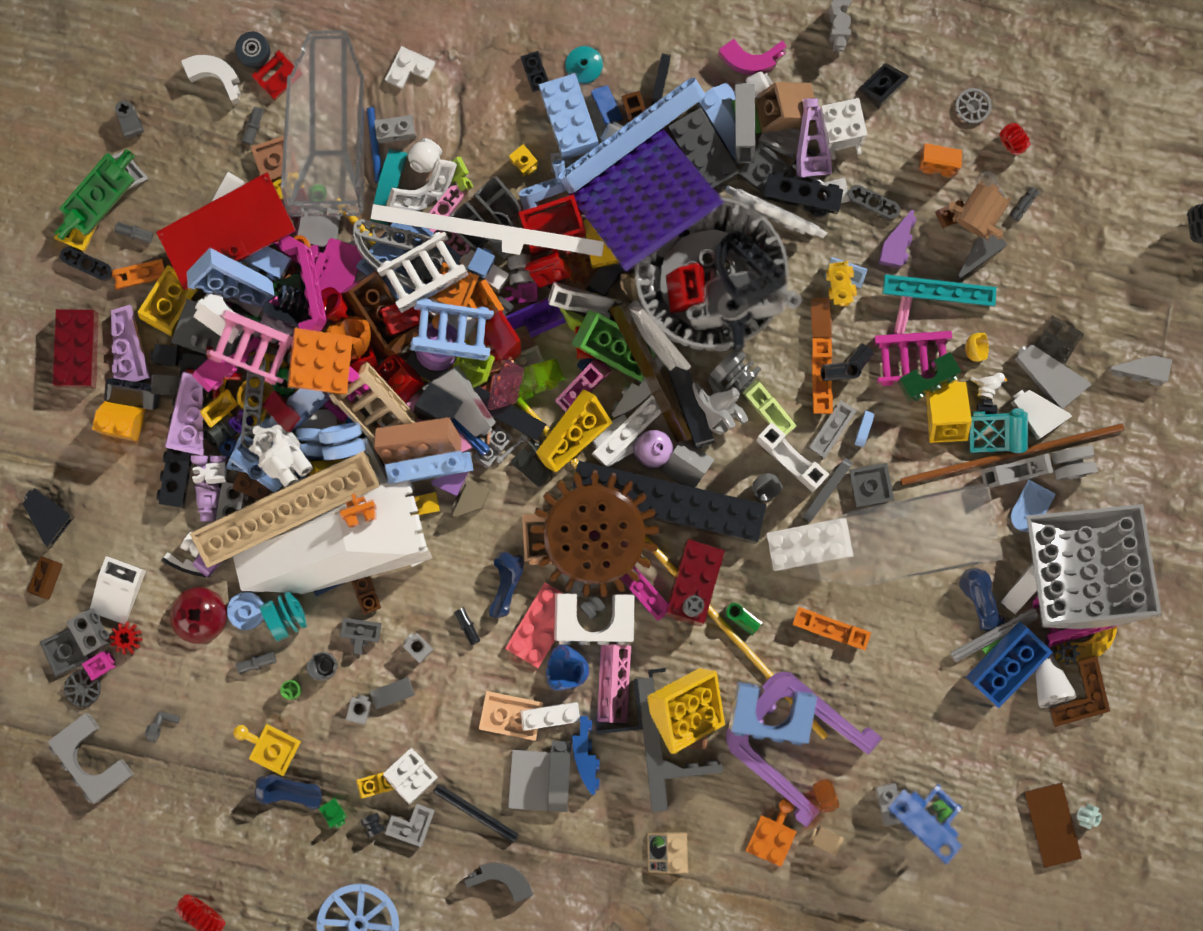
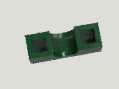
(915, 386)

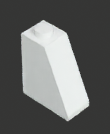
(1042, 414)

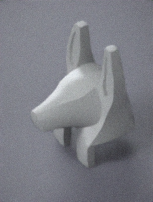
(720, 406)

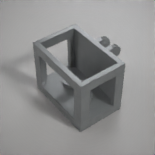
(196, 336)

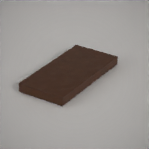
(1052, 825)

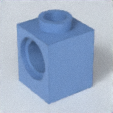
(481, 263)

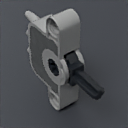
(722, 309)

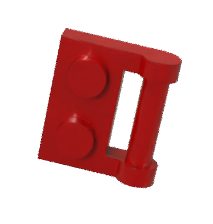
(277, 83)

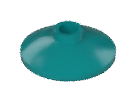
(586, 73)

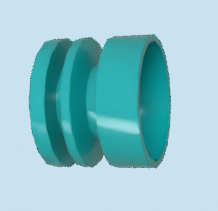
(283, 616)

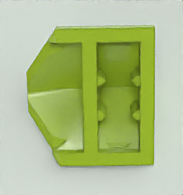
(572, 318)
(475, 370)

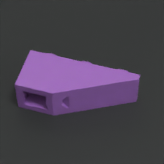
(895, 246)

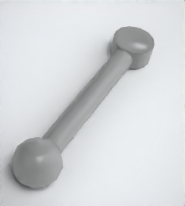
(523, 438)

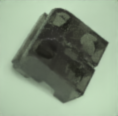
(1058, 348)

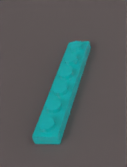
(939, 290)

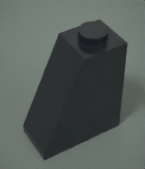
(46, 516)

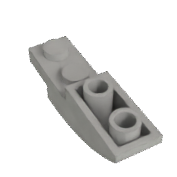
(633, 396)

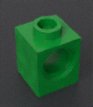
(284, 390)

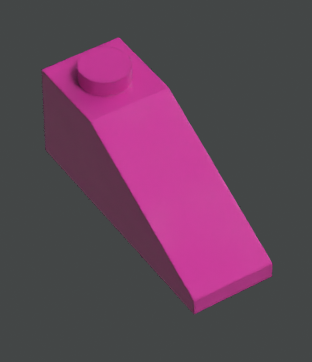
(586, 380)

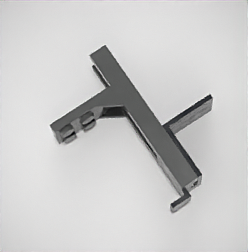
(658, 768)

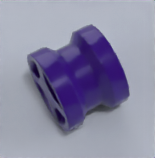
(236, 422)

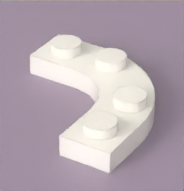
(432, 191)

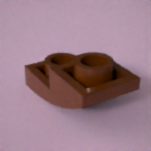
(400, 340)
(366, 594)

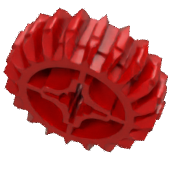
(199, 914)

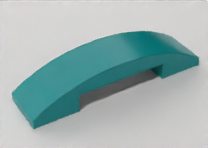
(389, 178)

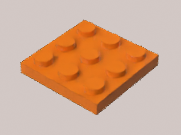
(320, 361)

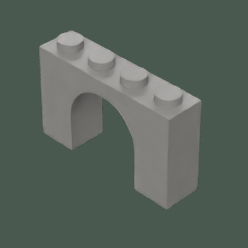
(66, 747)

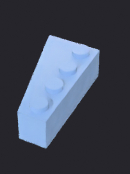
(270, 262)

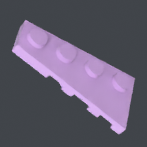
(186, 421)

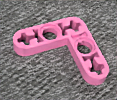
(456, 202)

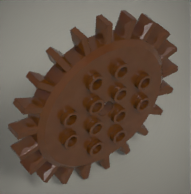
(618, 509)

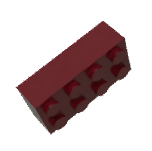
(75, 348)
(694, 577)

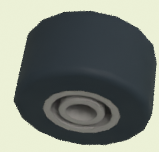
(258, 53)

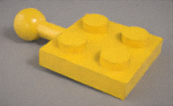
(273, 748)

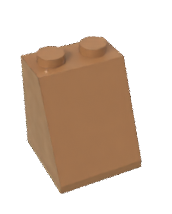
(782, 105)

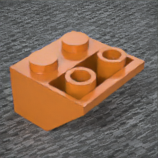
(940, 160)

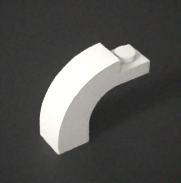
(210, 66)

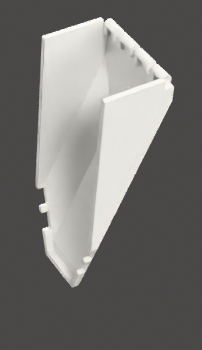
(331, 553)

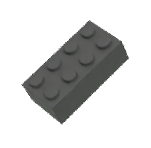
(703, 148)

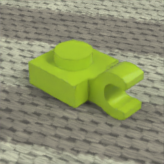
(460, 175)

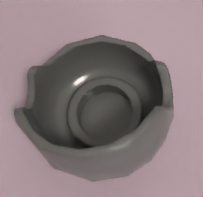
(766, 486)
(322, 666)

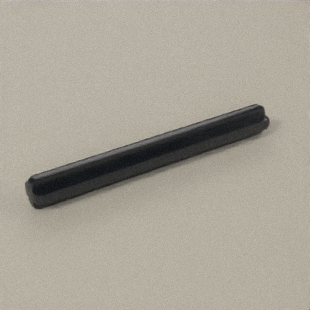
(475, 813)

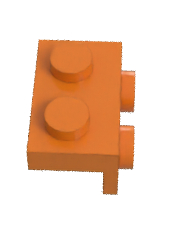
(485, 297)

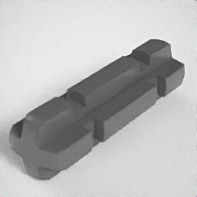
(1024, 204)

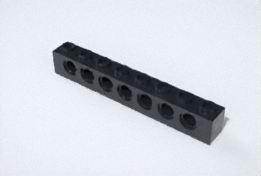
(181, 478)

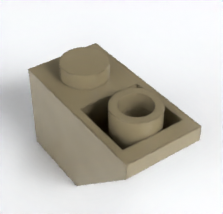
(471, 500)

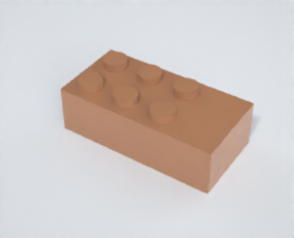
(416, 440)

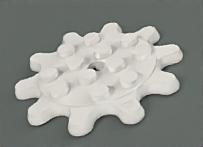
(776, 213)

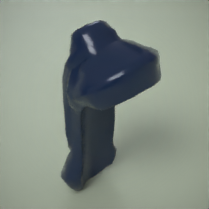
(510, 571)
(977, 586)
(274, 788)

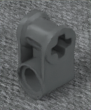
(130, 121)

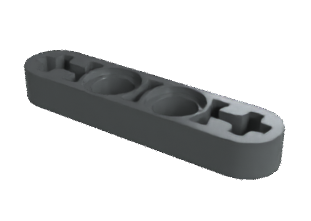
(827, 490)

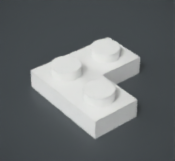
(406, 63)

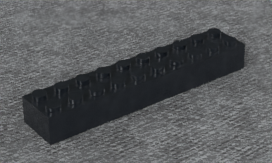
(686, 505)

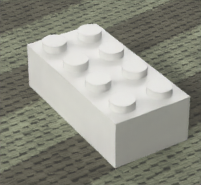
(810, 544)

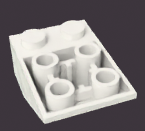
(116, 589)

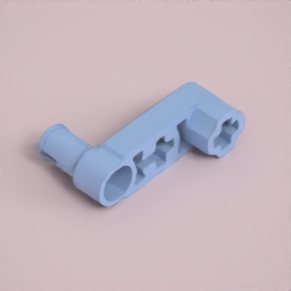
(531, 195)

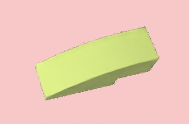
(768, 407)

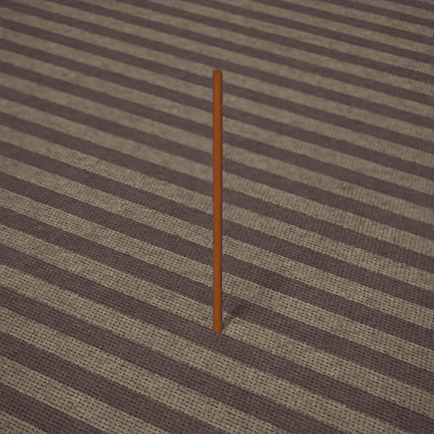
(1009, 455)

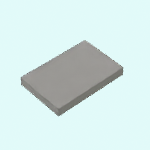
(529, 780)

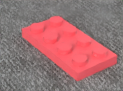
(536, 630)

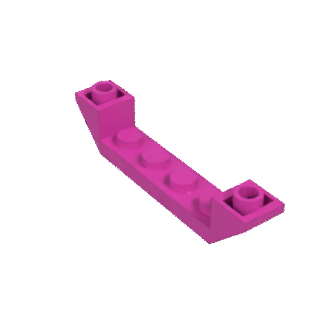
(309, 276)

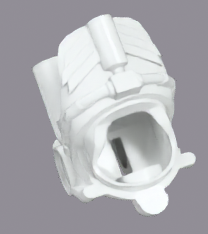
(282, 457)

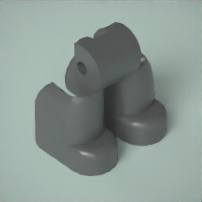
(499, 203)

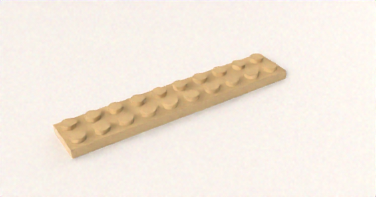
(284, 509)

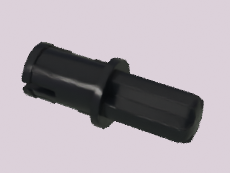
(467, 626)

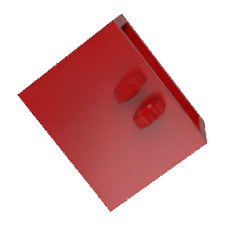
(560, 220)

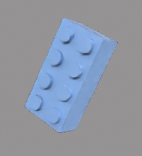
(568, 116)

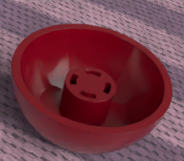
(209, 619)

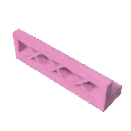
(610, 683)

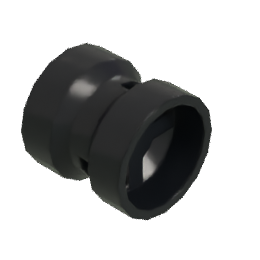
(372, 824)

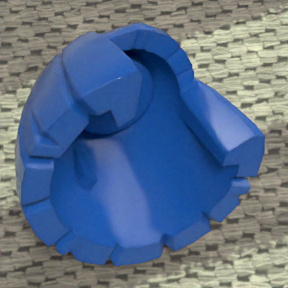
(566, 668)

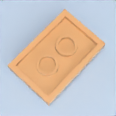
(503, 715)

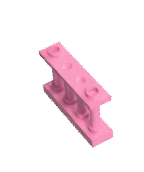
(249, 327)

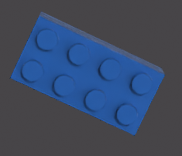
(1009, 664)

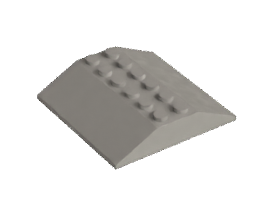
(1093, 567)

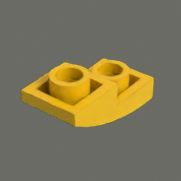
(373, 785)

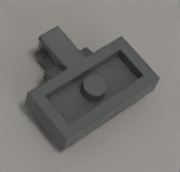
(360, 633)

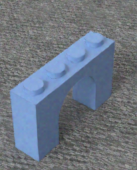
(794, 728)

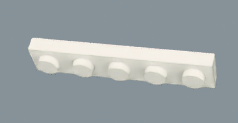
(627, 432)

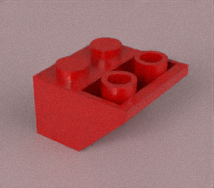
(685, 287)
(400, 377)

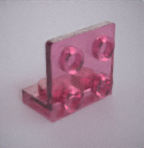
(506, 385)

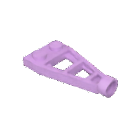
(806, 164)

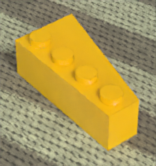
(574, 431)

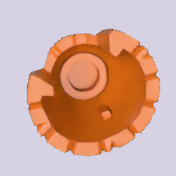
(356, 328)

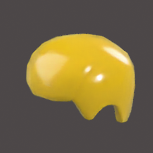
(977, 347)

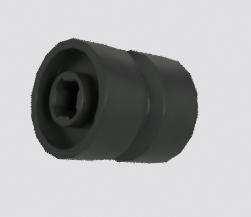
(219, 432)

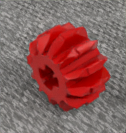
(1014, 138)
(119, 640)

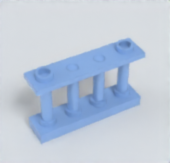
(440, 345)
(429, 467)

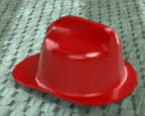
(334, 304)

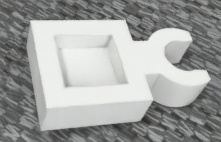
(212, 474)

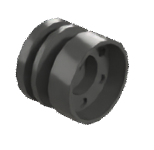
(735, 372)

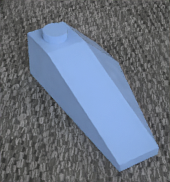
(720, 113)

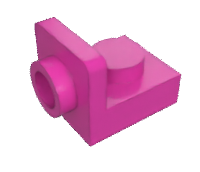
(99, 664)

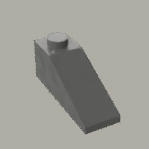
(980, 253)

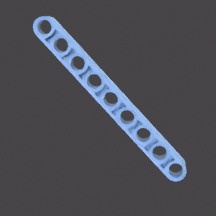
(631, 135)

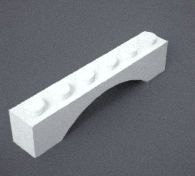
(579, 300)

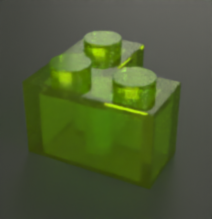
(539, 377)

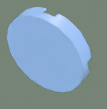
(244, 610)

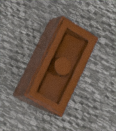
(44, 578)

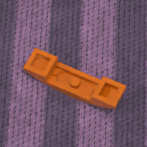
(821, 390)
(831, 628)

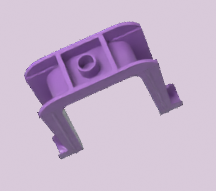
(776, 687)

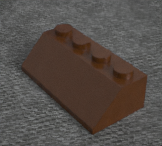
(366, 300)

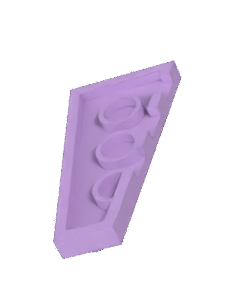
(127, 350)

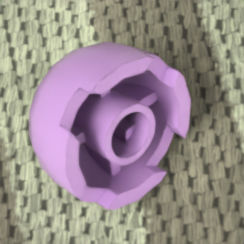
(653, 449)

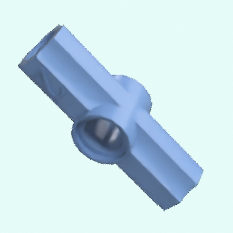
(247, 462)

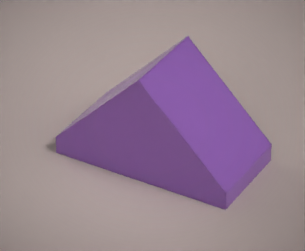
(451, 483)

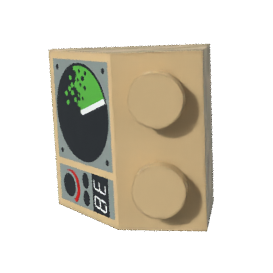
(667, 852)

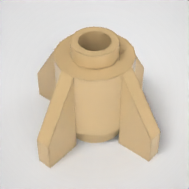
(629, 286)

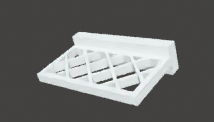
(657, 339)

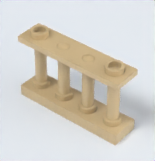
(380, 390)

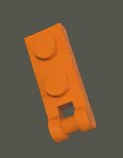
(138, 274)

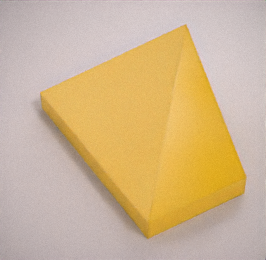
(218, 408)

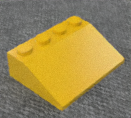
(687, 709)

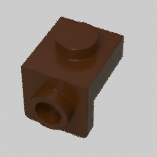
(945, 216)

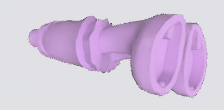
(207, 494)

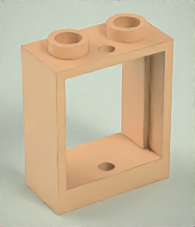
(531, 518)

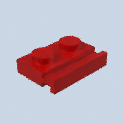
(548, 269)
(399, 322)

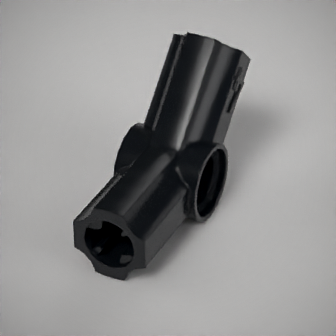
(839, 370)

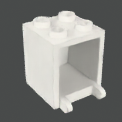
(843, 125)

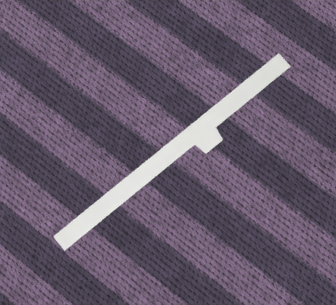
(511, 237)

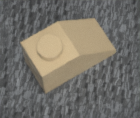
(826, 840)

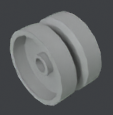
(1074, 463)

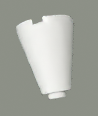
(1052, 684)

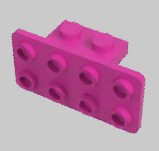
(337, 265)

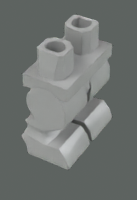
(841, 21)

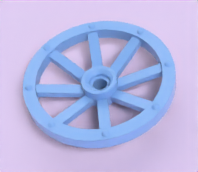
(362, 888)

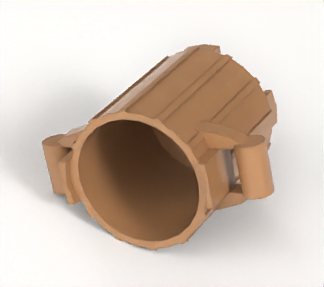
(981, 211)

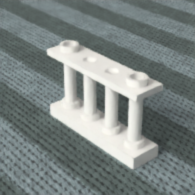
(438, 282)

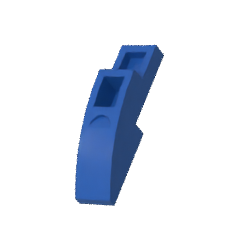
(586, 764)

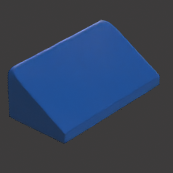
(606, 105)

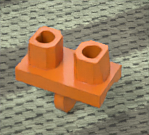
(350, 514)

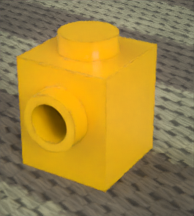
(523, 161)

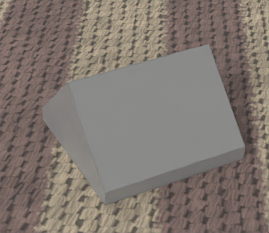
(687, 464)

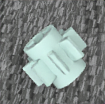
(1089, 816)

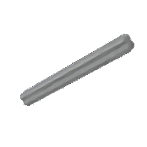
(993, 635)

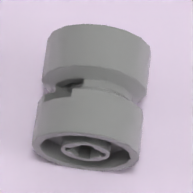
(518, 273)

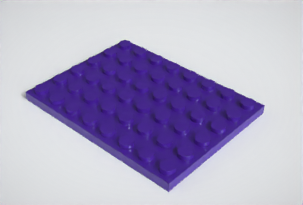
(646, 199)

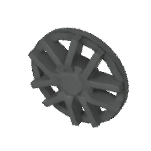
(82, 689)

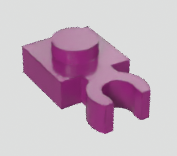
(525, 293)

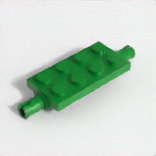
(96, 194)

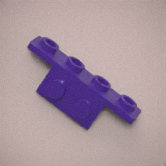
(537, 318)

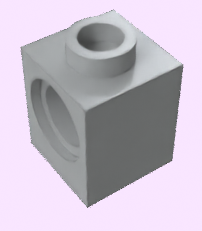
(426, 649)
(353, 716)

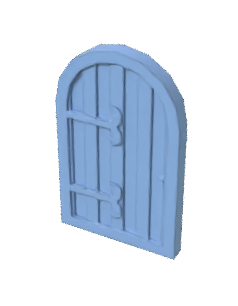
(1032, 501)

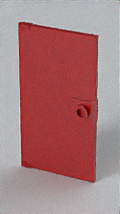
(231, 225)

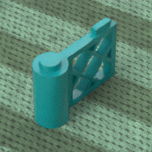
(1014, 429)

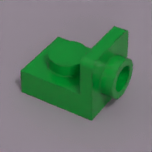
(333, 813)

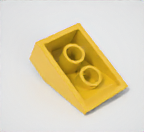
(166, 302)

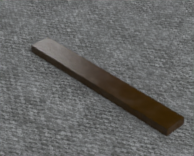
(650, 372)

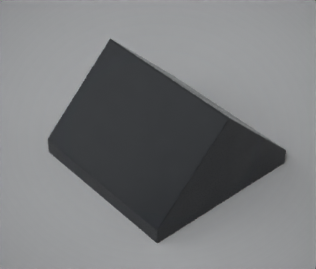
(883, 84)
(278, 319)
(436, 404)

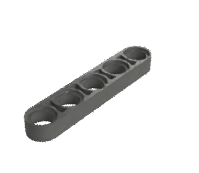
(248, 410)

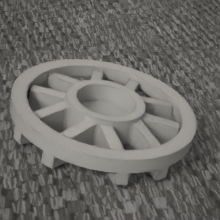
(973, 106)

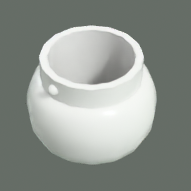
(424, 155)

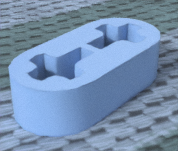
(864, 428)

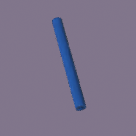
(374, 144)

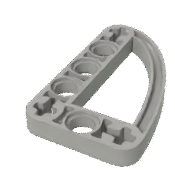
(389, 240)

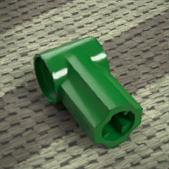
(743, 619)

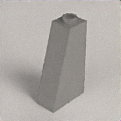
(745, 122)
(1053, 378)
(473, 412)

